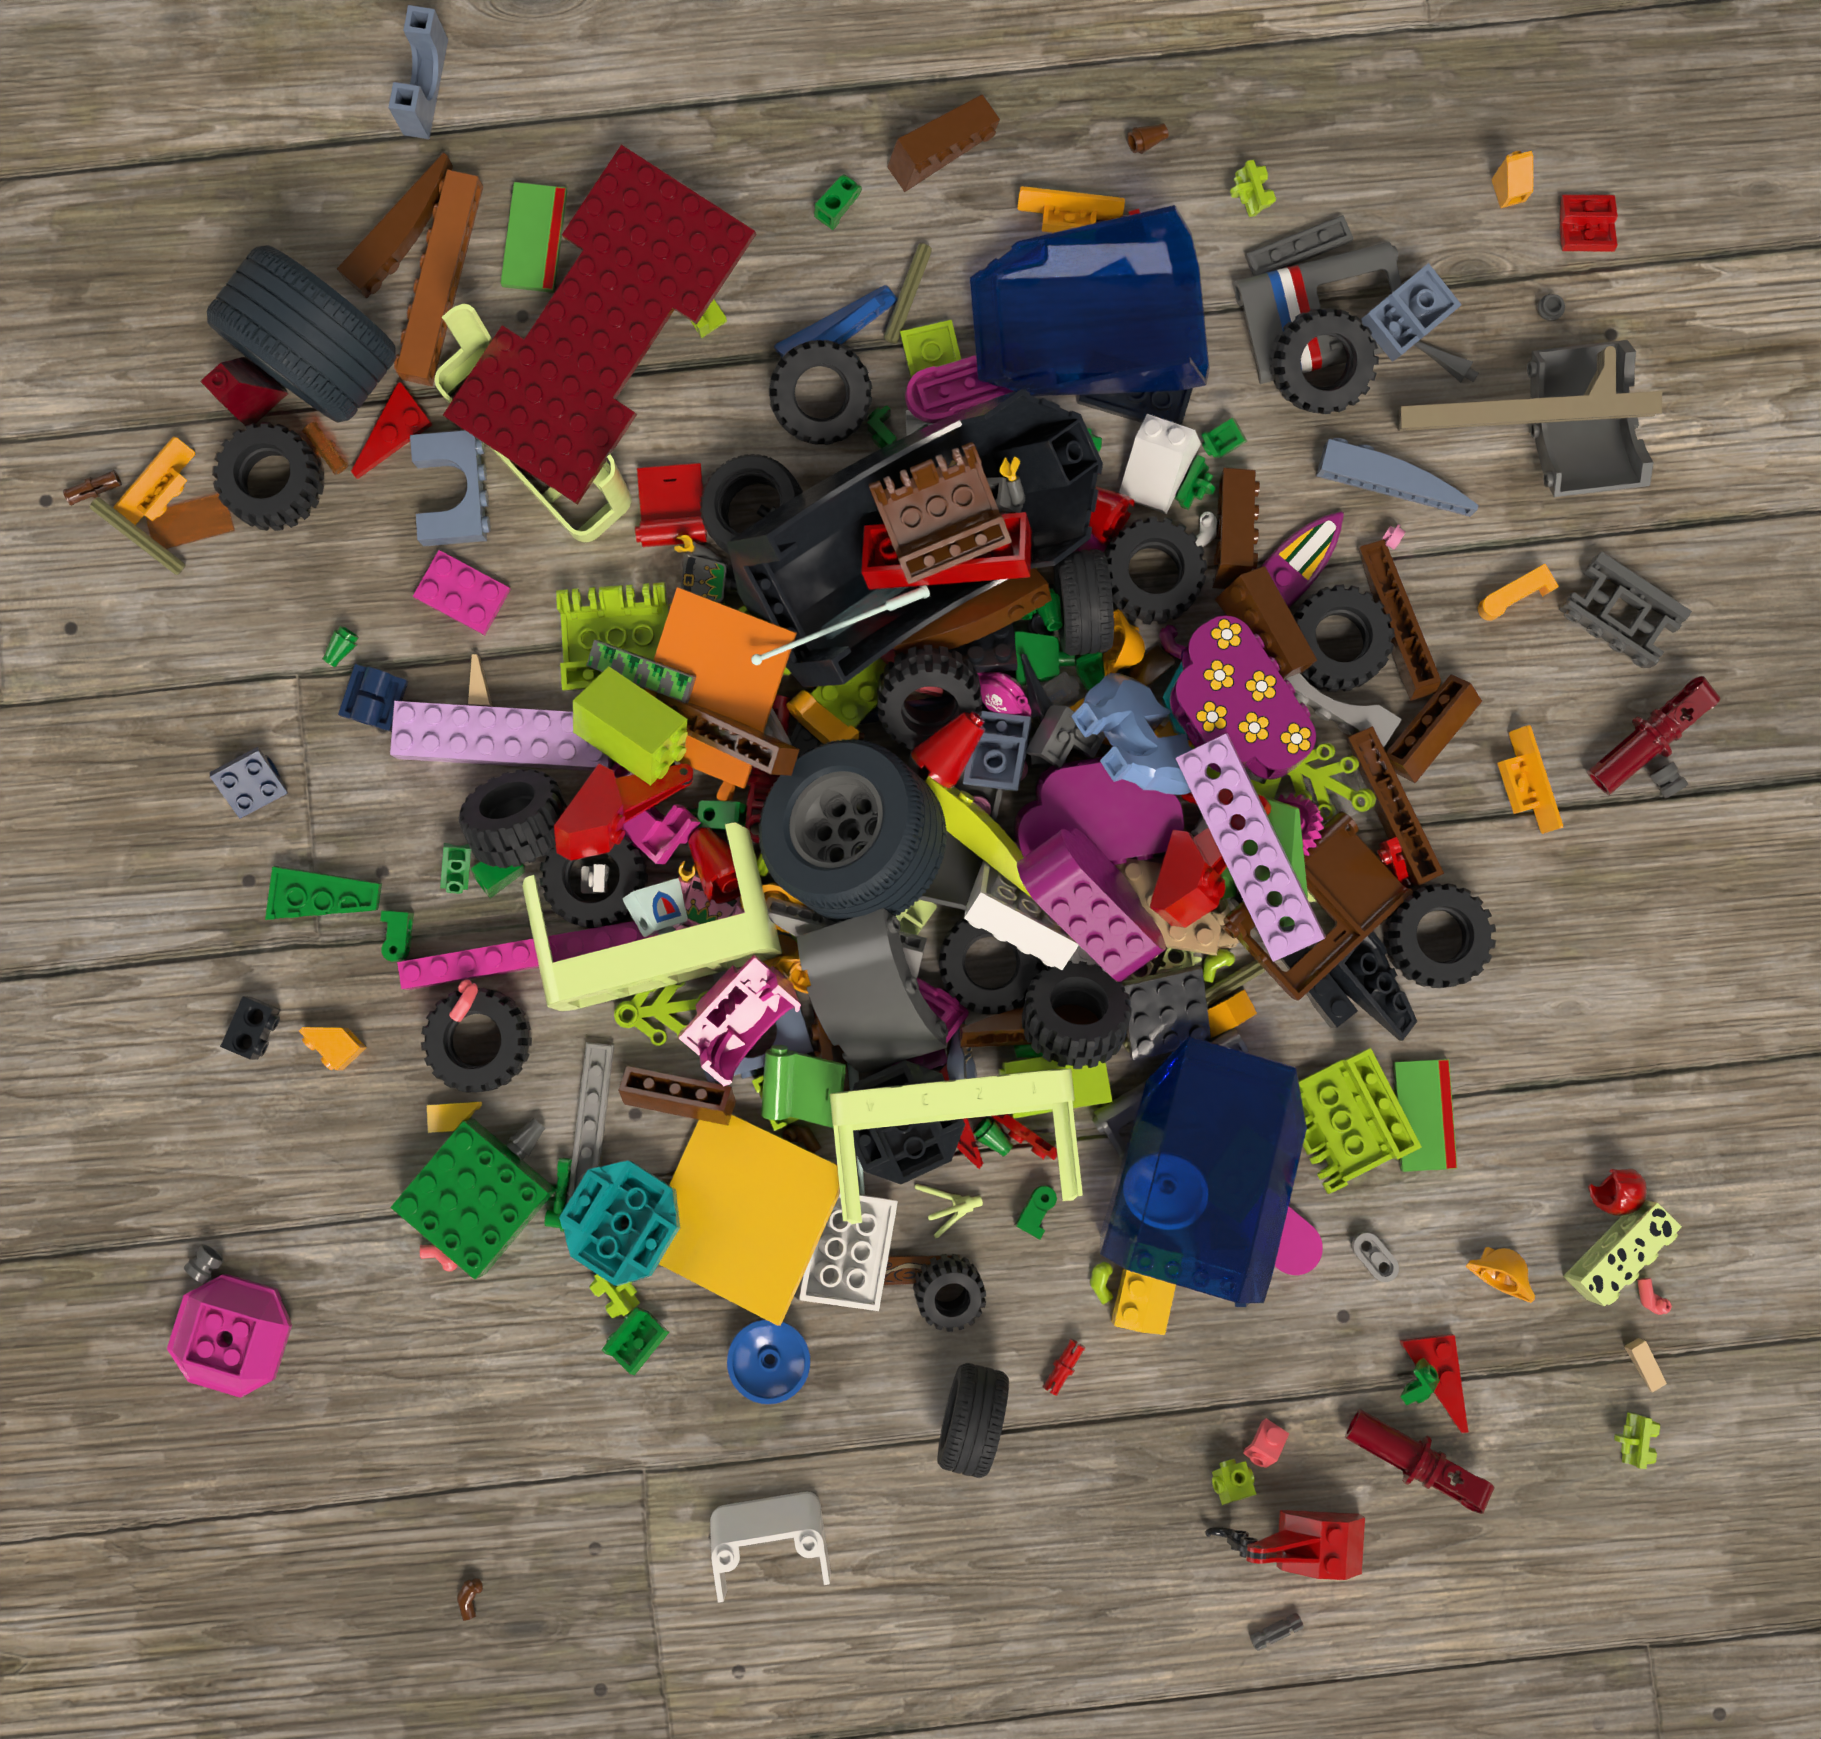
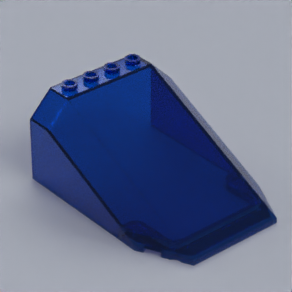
(1094, 310)
(1208, 1172)

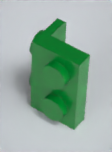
(635, 1340)

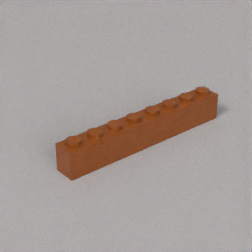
(439, 277)

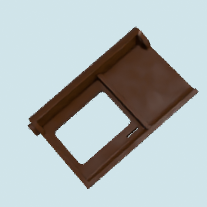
(1349, 887)

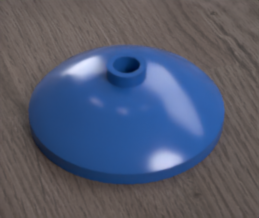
(768, 1381)

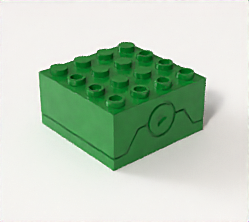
(473, 1198)

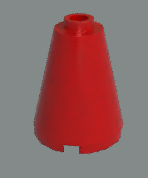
(1109, 514)
(950, 748)
(714, 865)

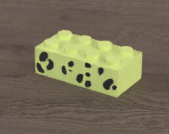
(1622, 1253)

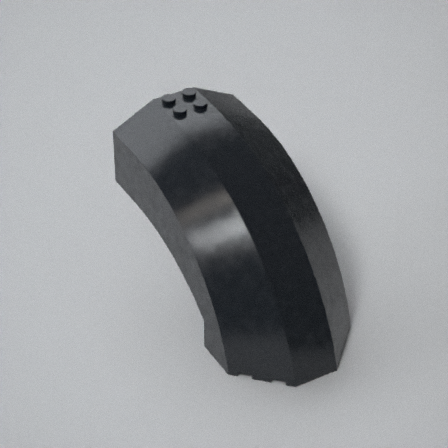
(807, 554)

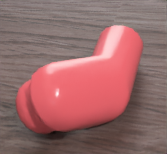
(465, 1001)
(432, 1251)
(1650, 1299)

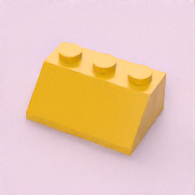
(1143, 1303)

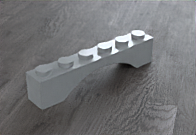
(1350, 718)

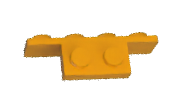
(1068, 209)
(156, 483)
(1528, 781)

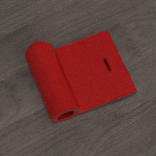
(670, 505)

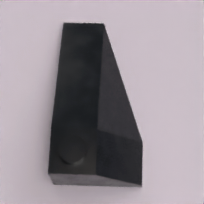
(1372, 985)

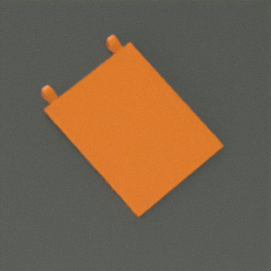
(718, 649)

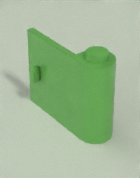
(799, 1086)

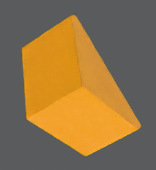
(1230, 1013)

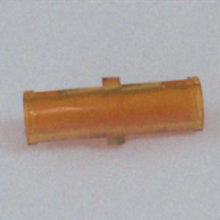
(325, 448)

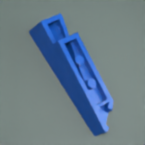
(844, 322)

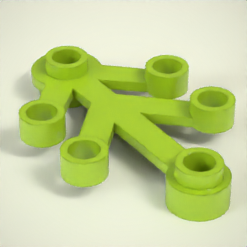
(1322, 779)
(659, 1009)

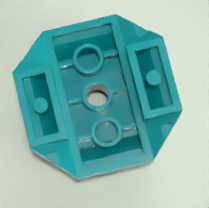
(595, 1218)

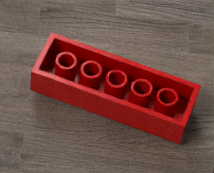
(1011, 561)

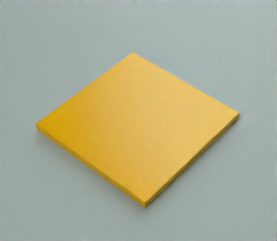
(749, 1214)

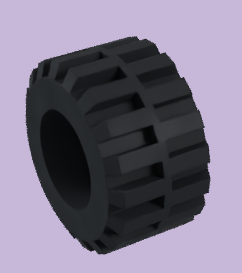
(954, 1312)

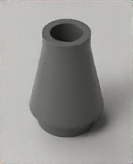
(525, 1139)

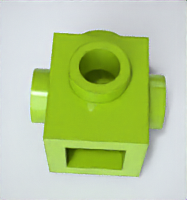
(1233, 1481)

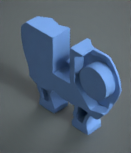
(1127, 717)

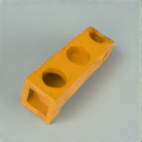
(1497, 602)
(819, 720)

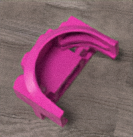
(737, 1015)

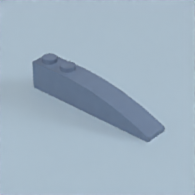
(1390, 476)

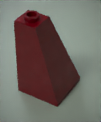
(244, 389)

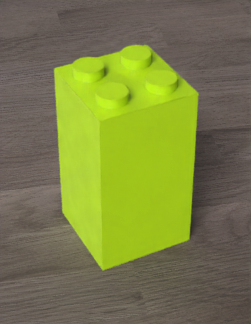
(630, 725)
(1089, 1084)

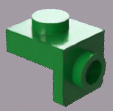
(881, 434)
(1223, 439)
(1090, 669)
(1421, 1388)

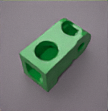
(837, 201)
(398, 935)
(1038, 1204)

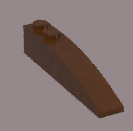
(395, 234)
(982, 614)
(1410, 647)
(735, 738)
(1394, 807)
(1007, 1028)

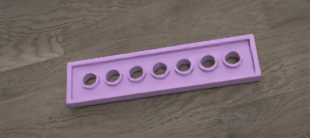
(1269, 853)

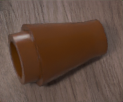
(1146, 137)

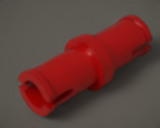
(1063, 1367)

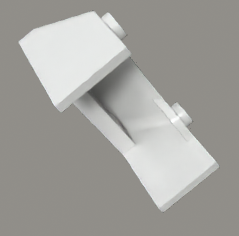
(765, 1521)

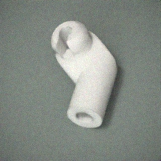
(1208, 529)

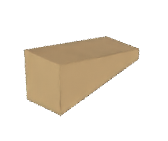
(478, 687)
(1645, 1364)

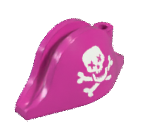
(1003, 694)

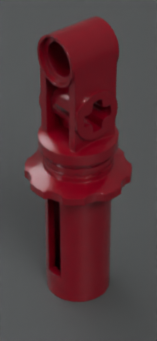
(1654, 735)
(761, 781)
(1419, 1461)

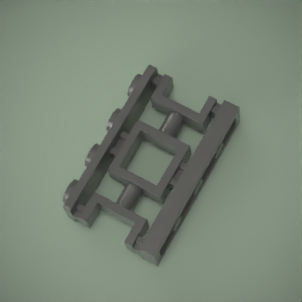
(1636, 593)

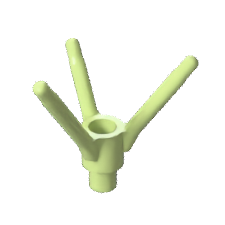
(960, 1206)

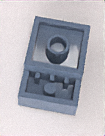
(1410, 312)
(1000, 752)

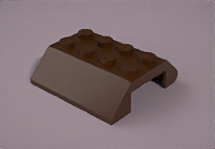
(940, 514)

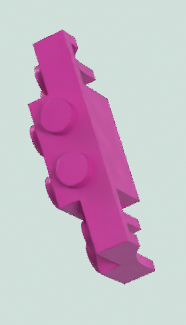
(654, 832)

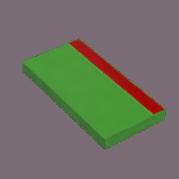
(534, 237)
(1426, 1099)

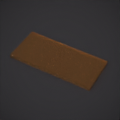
(191, 522)

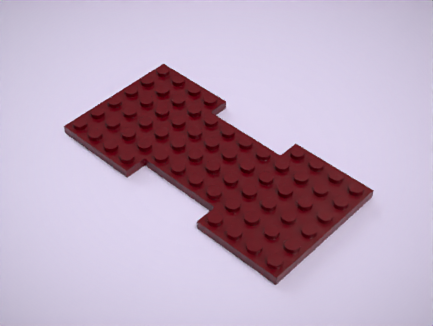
(643, 255)

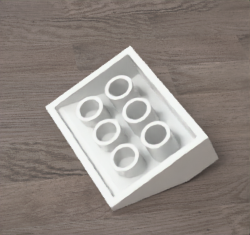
(1017, 918)
(851, 1258)

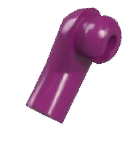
(1168, 642)

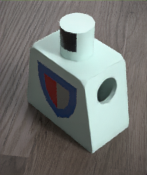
(657, 908)

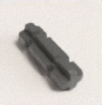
(1276, 1631)

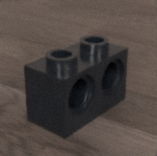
(244, 1023)

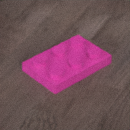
(461, 592)

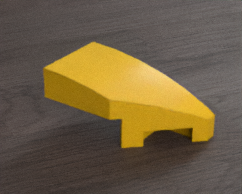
(449, 1116)

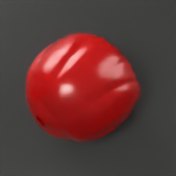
(1620, 1192)

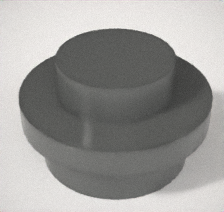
(1551, 307)

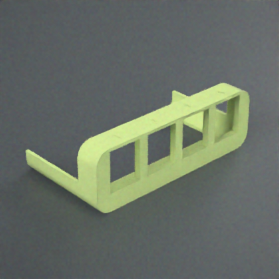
(474, 340)
(665, 957)
(954, 1101)

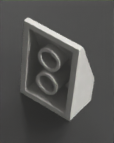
(1159, 462)

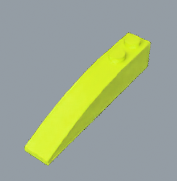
(978, 831)

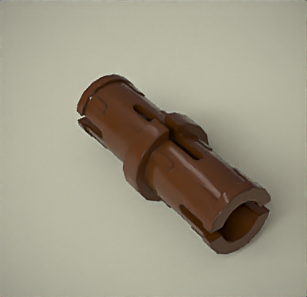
(92, 487)

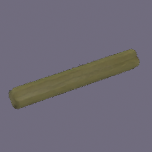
(907, 293)
(137, 536)

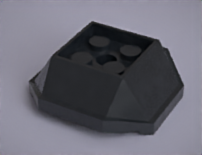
(908, 1152)

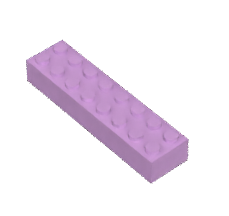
(491, 737)

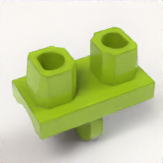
(1250, 188)
(622, 1296)
(1636, 1440)

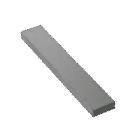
(591, 1111)

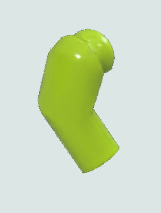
(1212, 963)
(1099, 1280)

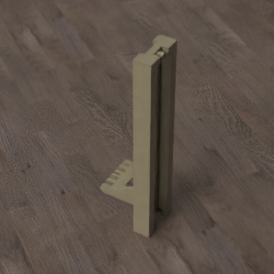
(1596, 404)

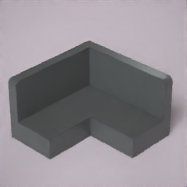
(1059, 734)

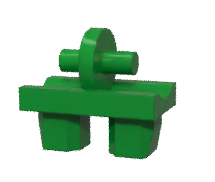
(1196, 483)
(455, 868)

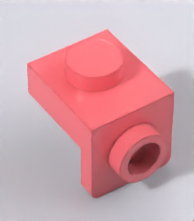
(1266, 1444)

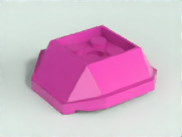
(258, 1331)

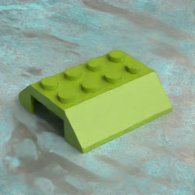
(613, 621)
(1353, 1119)

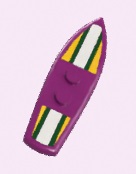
(1303, 556)

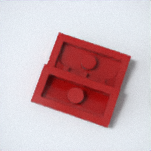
(1588, 223)

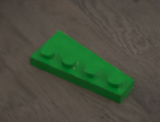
(309, 893)

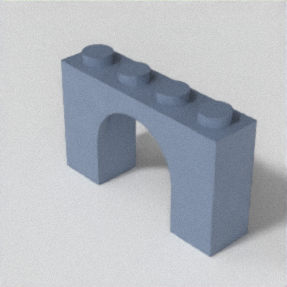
(415, 102)
(467, 520)
(790, 1032)

